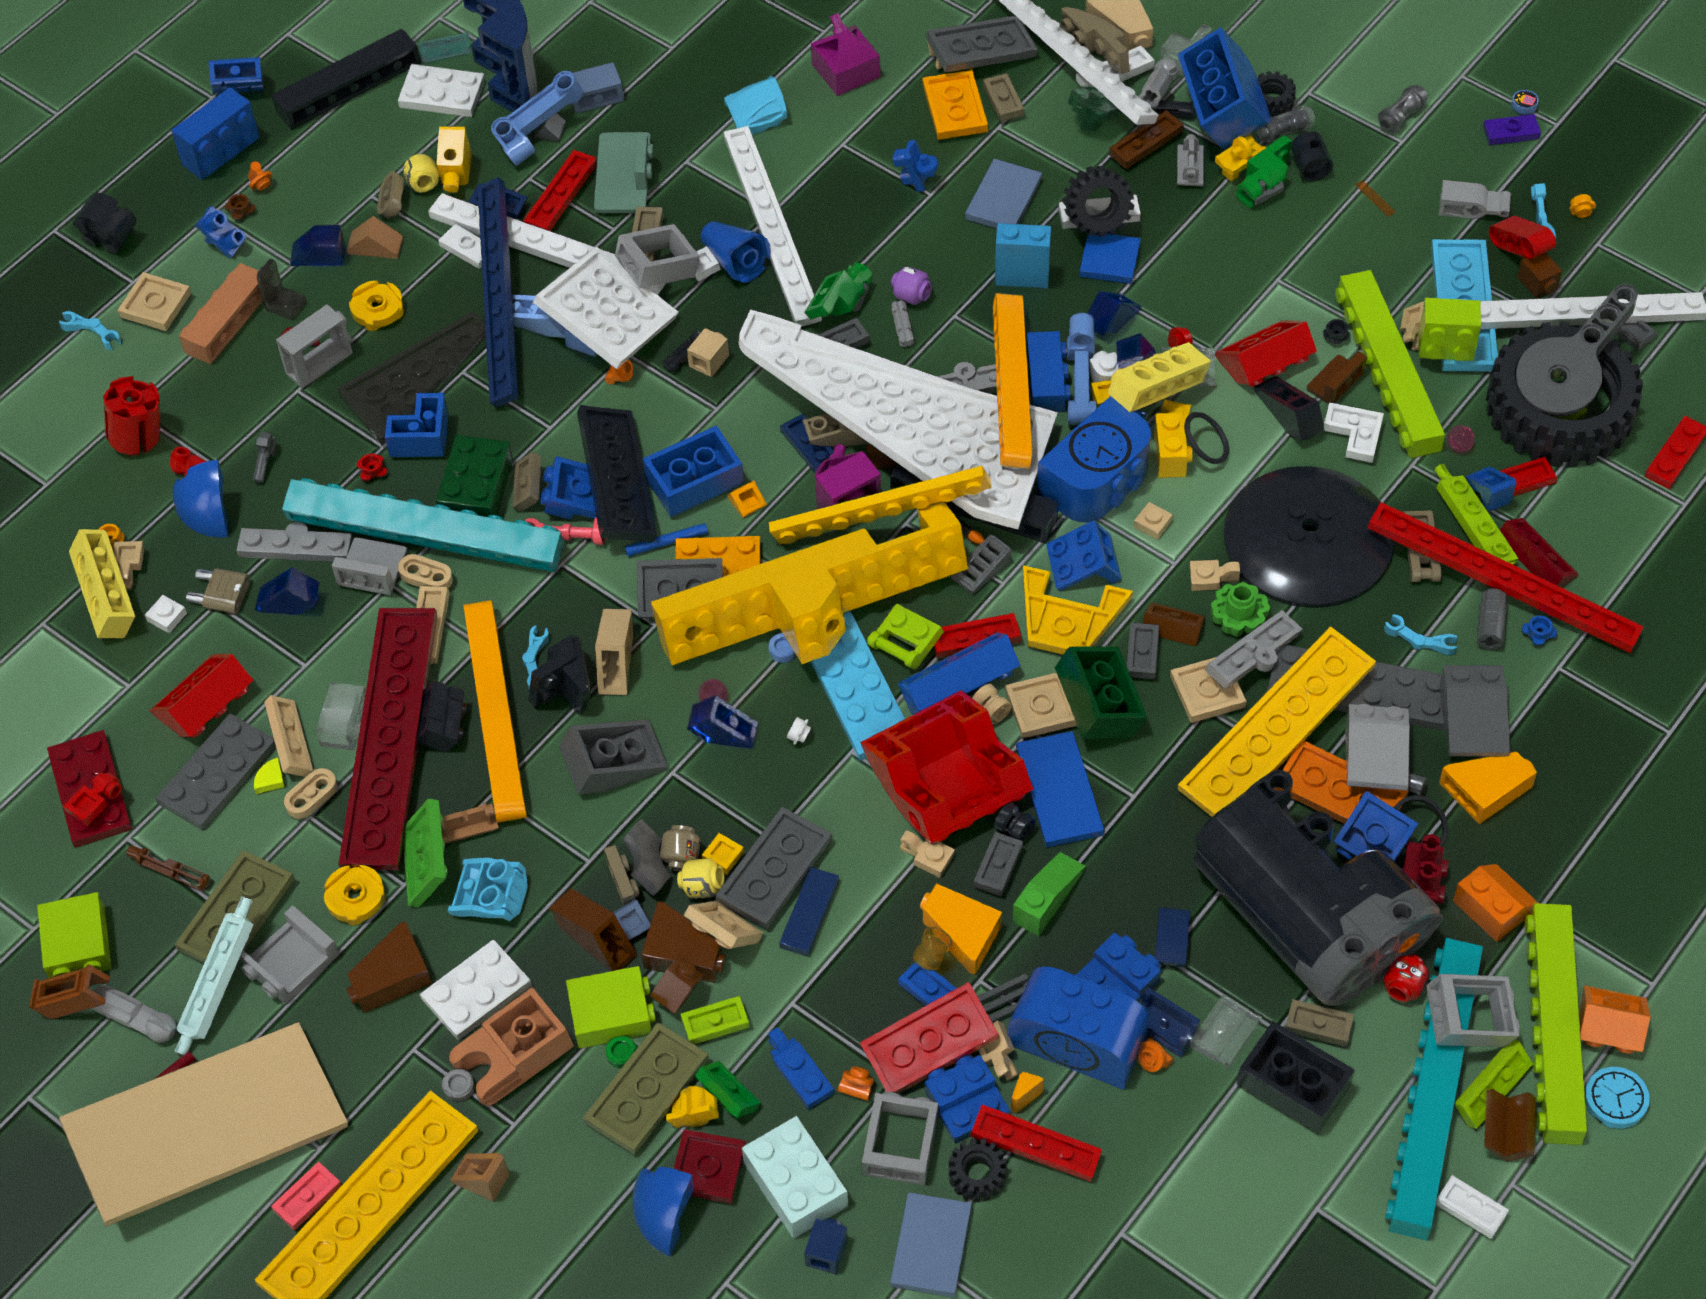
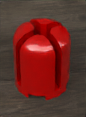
(132, 415)

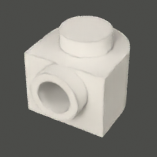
(1103, 366)

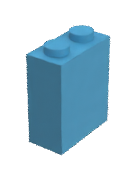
(1022, 255)

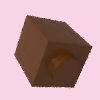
(1539, 275)
(676, 985)

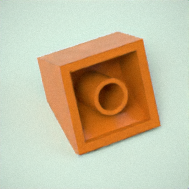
(1493, 900)
(1613, 1019)

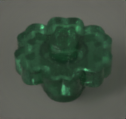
(1091, 107)

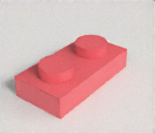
(306, 1196)

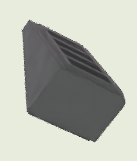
(992, 549)

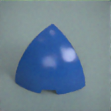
(200, 500)
(659, 1203)

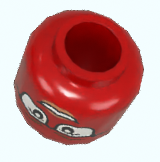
(1406, 978)

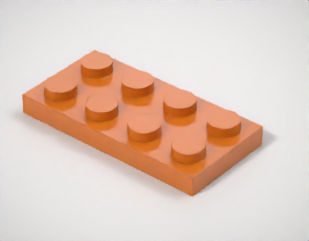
(1322, 783)

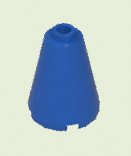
(737, 250)

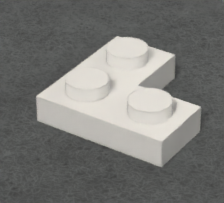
(1361, 426)

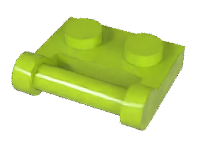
(910, 629)

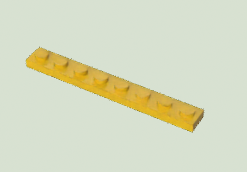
(880, 505)

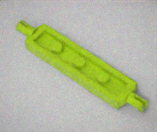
(1473, 515)

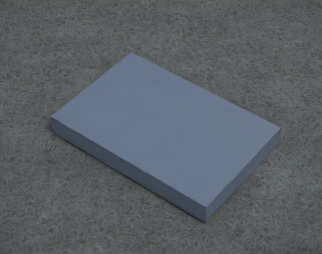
(1003, 194)
(931, 1245)

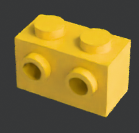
(1171, 445)

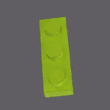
(1500, 1075)

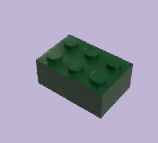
(476, 475)
(1100, 692)

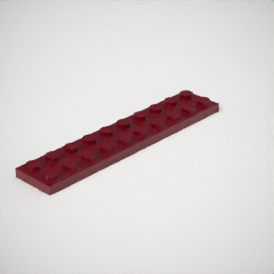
(388, 739)

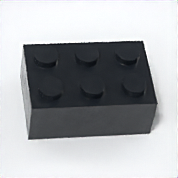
(1295, 1077)

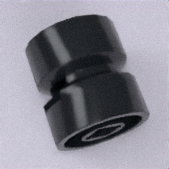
(1311, 156)

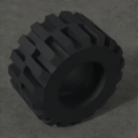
(1113, 215)

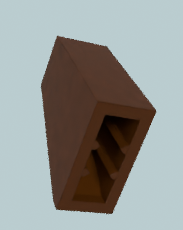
(593, 929)
(675, 937)
(388, 971)

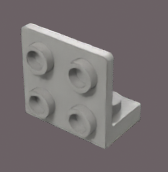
(369, 566)

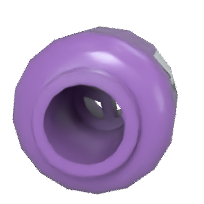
(911, 285)

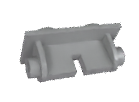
(1190, 162)

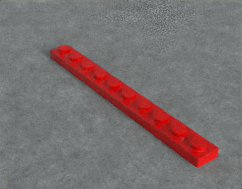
(1506, 577)

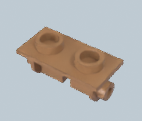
(469, 823)

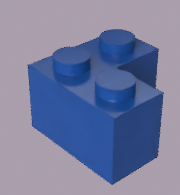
(419, 433)

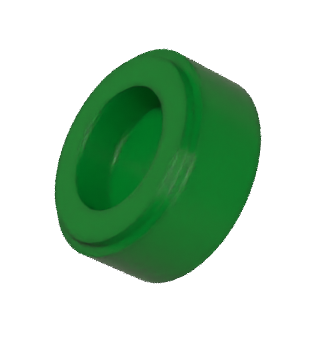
(619, 1051)

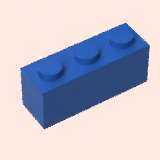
(1047, 370)

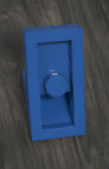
(1494, 487)

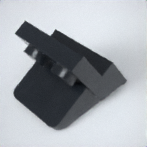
(563, 674)

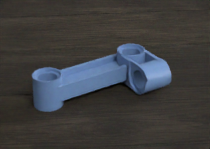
(512, 130)
(1080, 350)

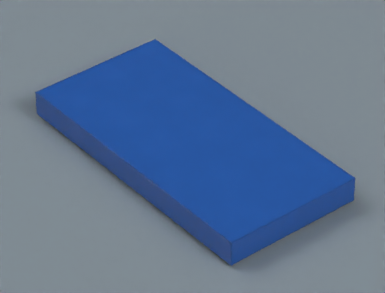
(1060, 789)

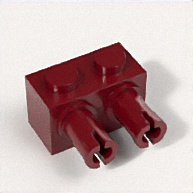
(1426, 866)

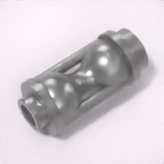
(1410, 101)

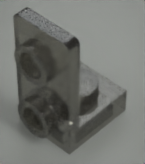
(276, 297)

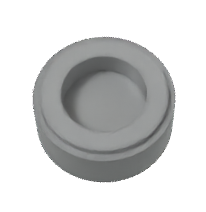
(458, 1085)

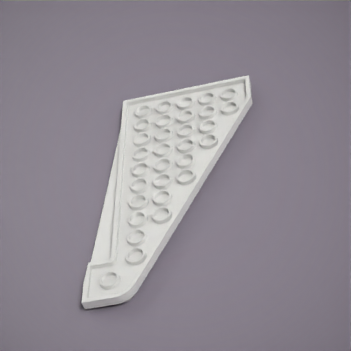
(903, 412)

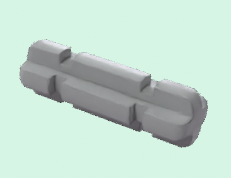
(902, 323)

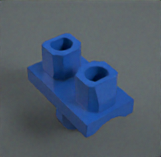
(918, 165)
(220, 231)

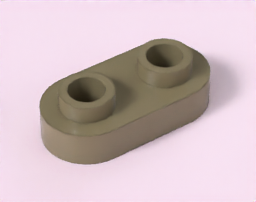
(390, 195)

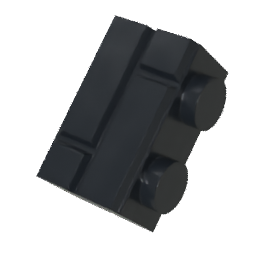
(441, 716)

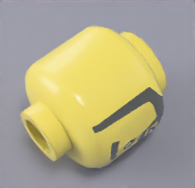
(421, 173)
(701, 878)

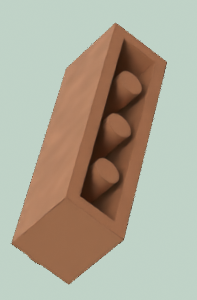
(222, 315)

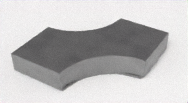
(647, 862)

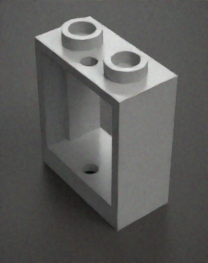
(631, 255)
(323, 357)
(1446, 1015)
(897, 1167)

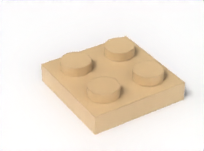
(154, 301)
(1202, 694)
(1039, 705)
(722, 923)

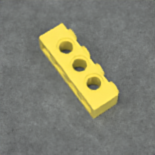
(1158, 377)
(101, 583)

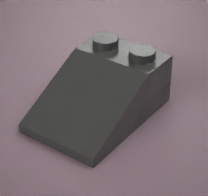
(1475, 710)
(611, 754)

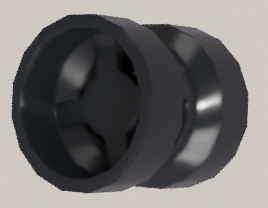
(1014, 822)

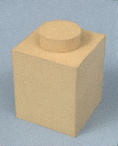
(708, 352)

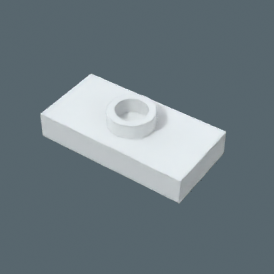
(463, 245)
(1471, 1207)

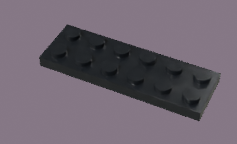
(616, 474)

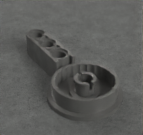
(1573, 359)

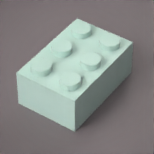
(795, 1176)

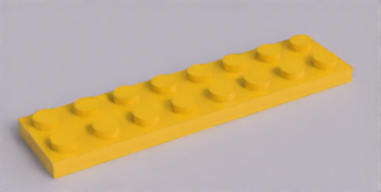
(1278, 722)
(368, 1202)

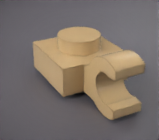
(1410, 324)
(129, 558)
(1208, 574)
(928, 856)
(997, 1051)

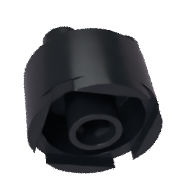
(104, 222)

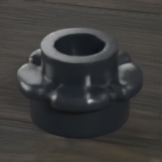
(1336, 331)

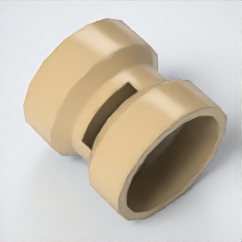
(997, 706)

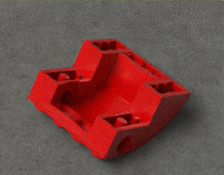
(946, 767)

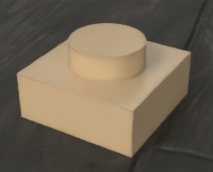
(1153, 520)

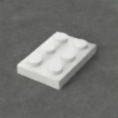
(441, 90)
(475, 990)

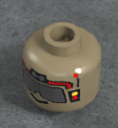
(679, 846)

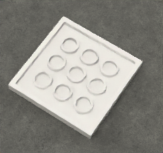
(605, 307)

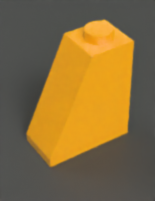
(1488, 783)
(967, 921)

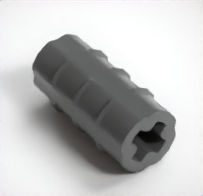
(1492, 619)

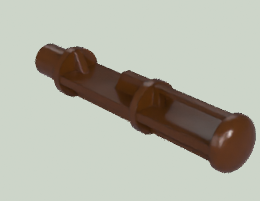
(169, 867)

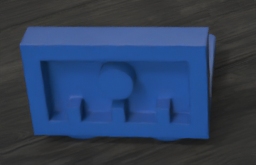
(1082, 555)

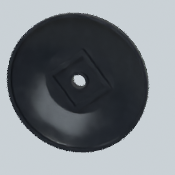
(1302, 566)

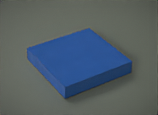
(1110, 258)

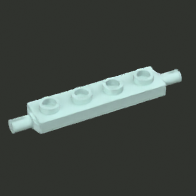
(214, 976)

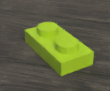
(715, 1020)

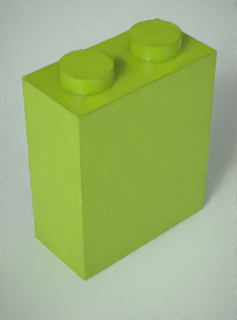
(73, 934)
(610, 1006)

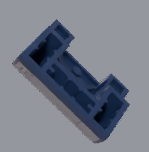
(505, 51)

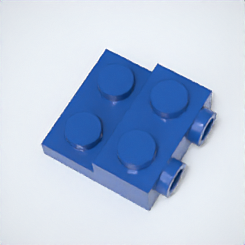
(567, 489)
(1374, 827)
(1122, 967)
(962, 1093)

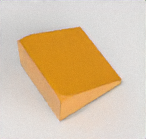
(747, 499)
(1026, 1090)

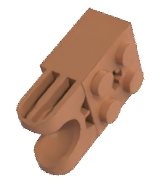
(515, 1044)

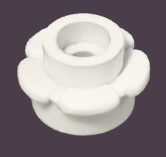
(799, 731)

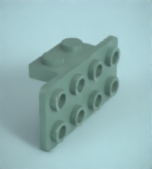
(622, 171)

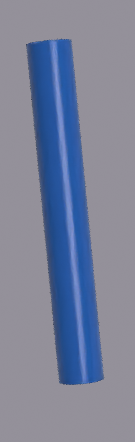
(666, 539)

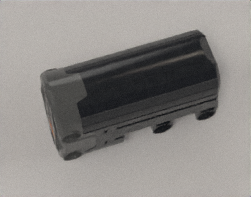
(1322, 920)

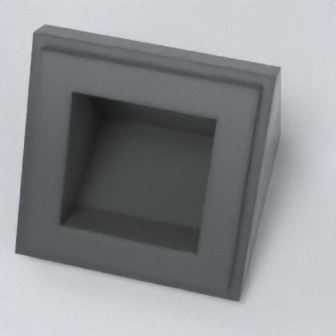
(551, 128)

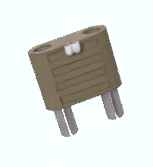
(224, 590)

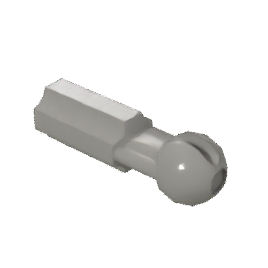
(1159, 81)
(134, 1014)

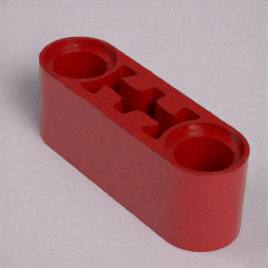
(1522, 237)

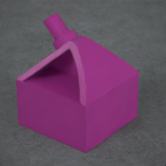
(845, 58)
(845, 478)

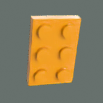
(955, 104)
(737, 552)

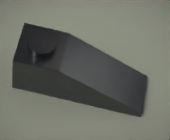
(1291, 407)

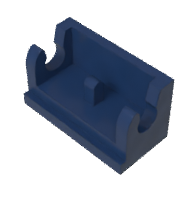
(1169, 1023)

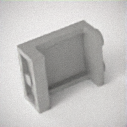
(290, 957)

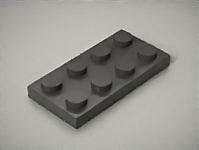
(981, 43)
(216, 772)
(774, 867)

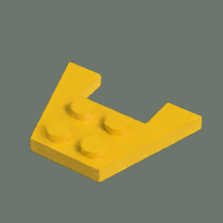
(1059, 623)

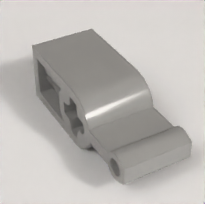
(1472, 200)

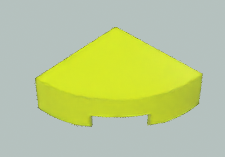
(269, 777)

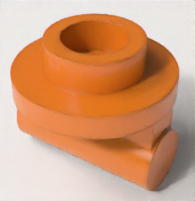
(259, 179)
(622, 374)
(1153, 1056)
(856, 1083)

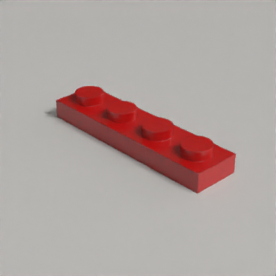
(561, 190)
(1036, 1142)

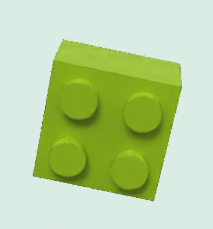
(1449, 329)

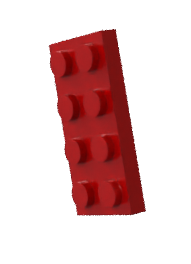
(929, 1039)

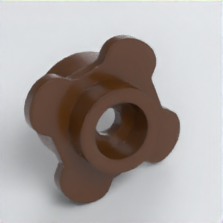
(239, 206)

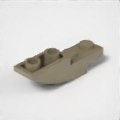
(1097, 36)
(828, 431)

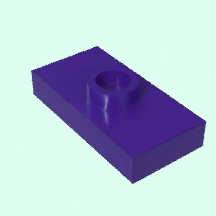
(1511, 129)

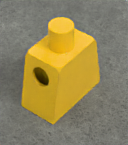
(456, 164)

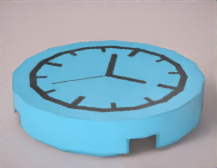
(1617, 1097)

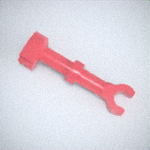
(569, 532)

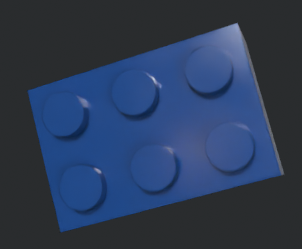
(215, 133)
(693, 471)

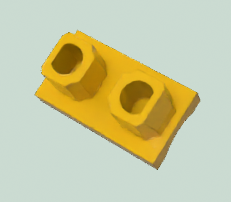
(1236, 157)

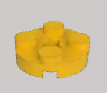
(379, 316)
(358, 909)

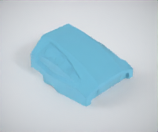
(757, 106)
(490, 889)

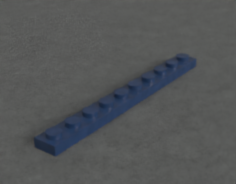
(497, 293)

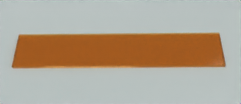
(1375, 198)

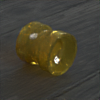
(931, 950)

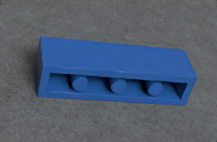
(962, 671)

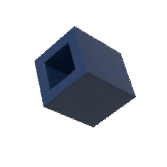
(826, 1245)

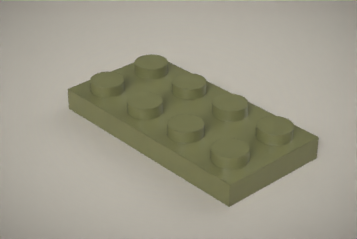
(247, 878)
(645, 1088)

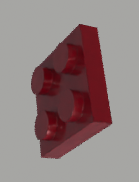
(712, 1162)

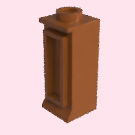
(68, 992)

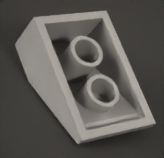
(1377, 747)

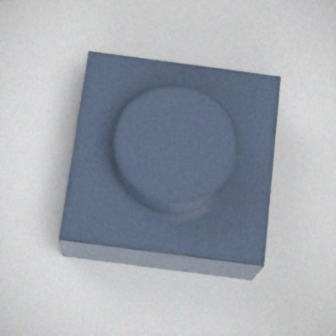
(632, 919)

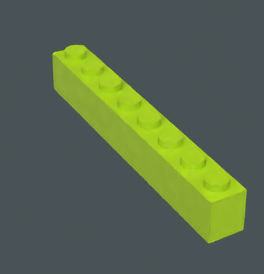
(1390, 364)
(1557, 1024)

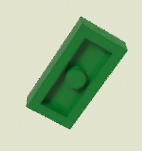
(727, 1089)

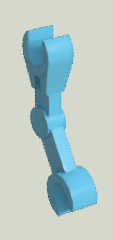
(1538, 193)
(77, 322)
(1418, 641)
(535, 646)

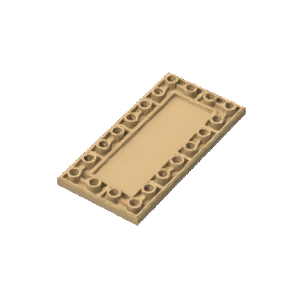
(202, 1123)

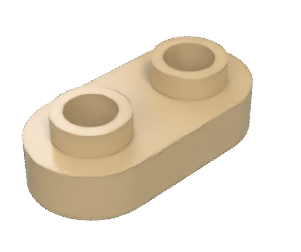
(427, 571)
(307, 793)

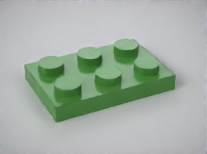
(424, 853)

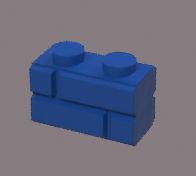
(239, 74)

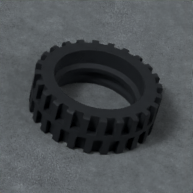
(1560, 438)

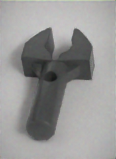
(266, 448)

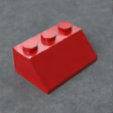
(1267, 352)
(203, 695)

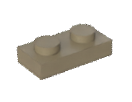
(1003, 97)
(527, 482)
(618, 867)
(1319, 1022)

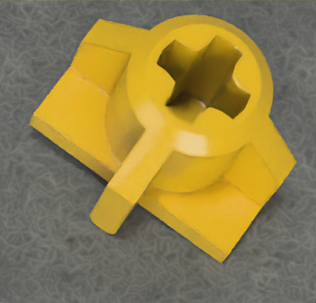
(693, 1108)

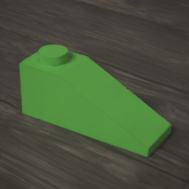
(1046, 893)

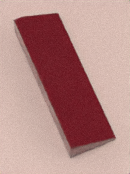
(1537, 553)

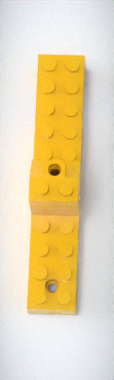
(809, 590)

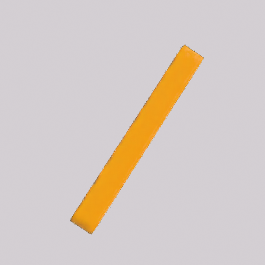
(1012, 381)
(495, 712)

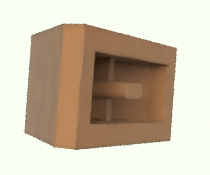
(375, 240)
(482, 1174)

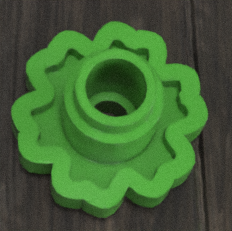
(1239, 608)

